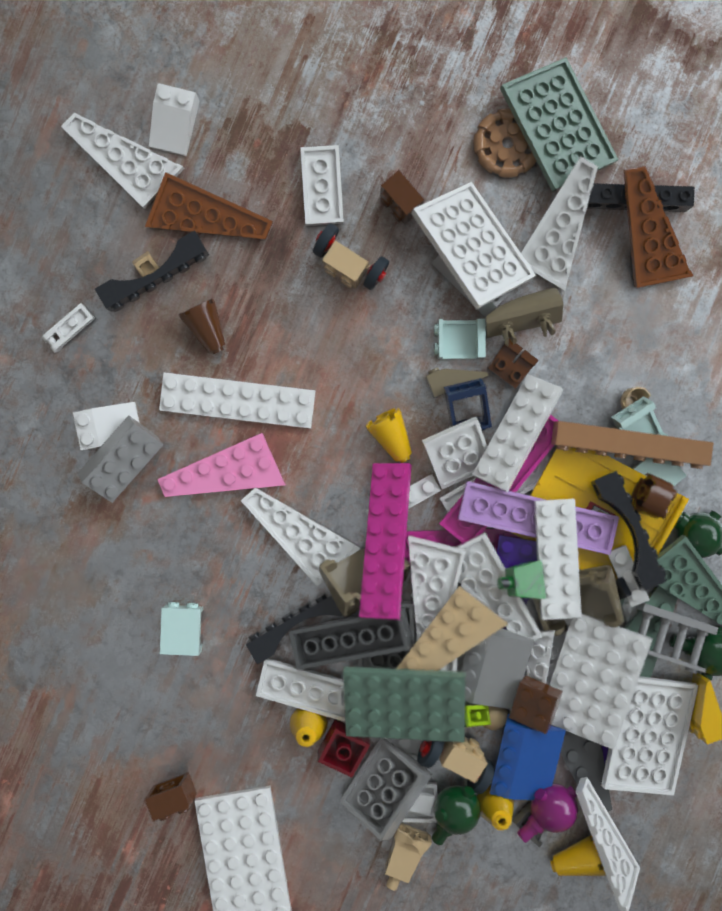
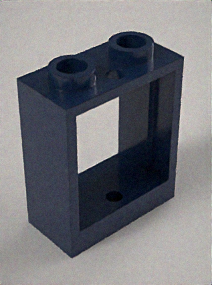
(467, 390)

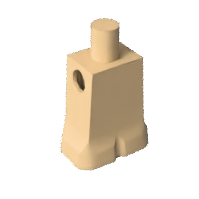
(405, 854)

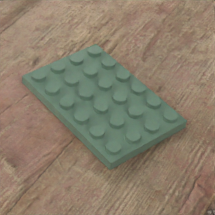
(557, 121)
(404, 704)

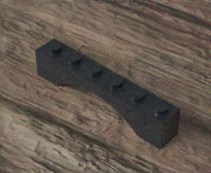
(119, 292)
(645, 567)
(265, 644)

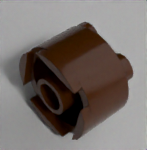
(653, 496)

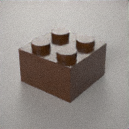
(400, 197)
(535, 704)
(171, 797)

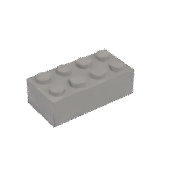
(120, 459)

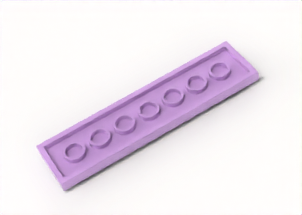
(516, 514)

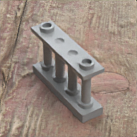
(685, 624)

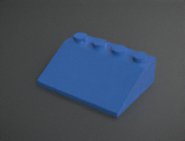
(526, 760)

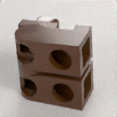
(510, 372)

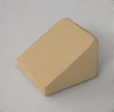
(145, 264)

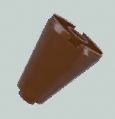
(205, 325)

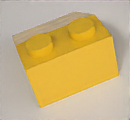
(706, 714)

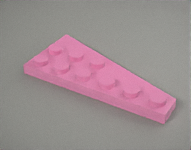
(235, 468)

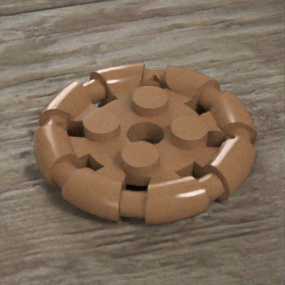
(496, 149)

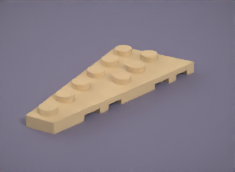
(452, 632)

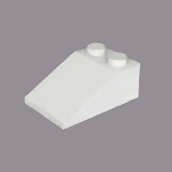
(173, 119)
(99, 423)

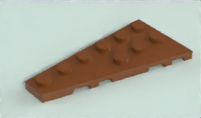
(191, 208)
(652, 238)

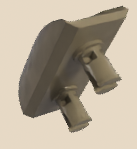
(524, 313)

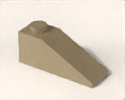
(439, 379)

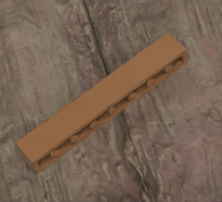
(632, 443)

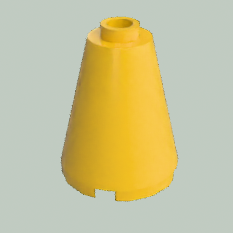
(391, 434)
(307, 727)
(496, 809)
(578, 860)

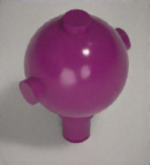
(552, 810)

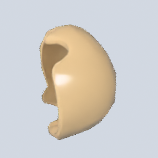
(632, 395)
(497, 717)

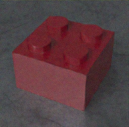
(342, 751)

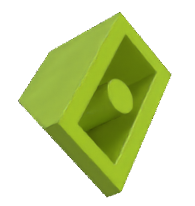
(477, 716)

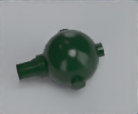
(702, 531)
(710, 655)
(456, 812)

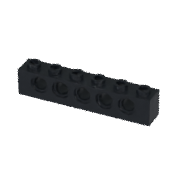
(614, 197)

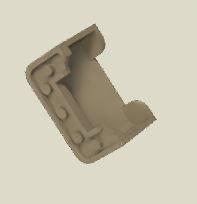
(345, 580)
(597, 596)

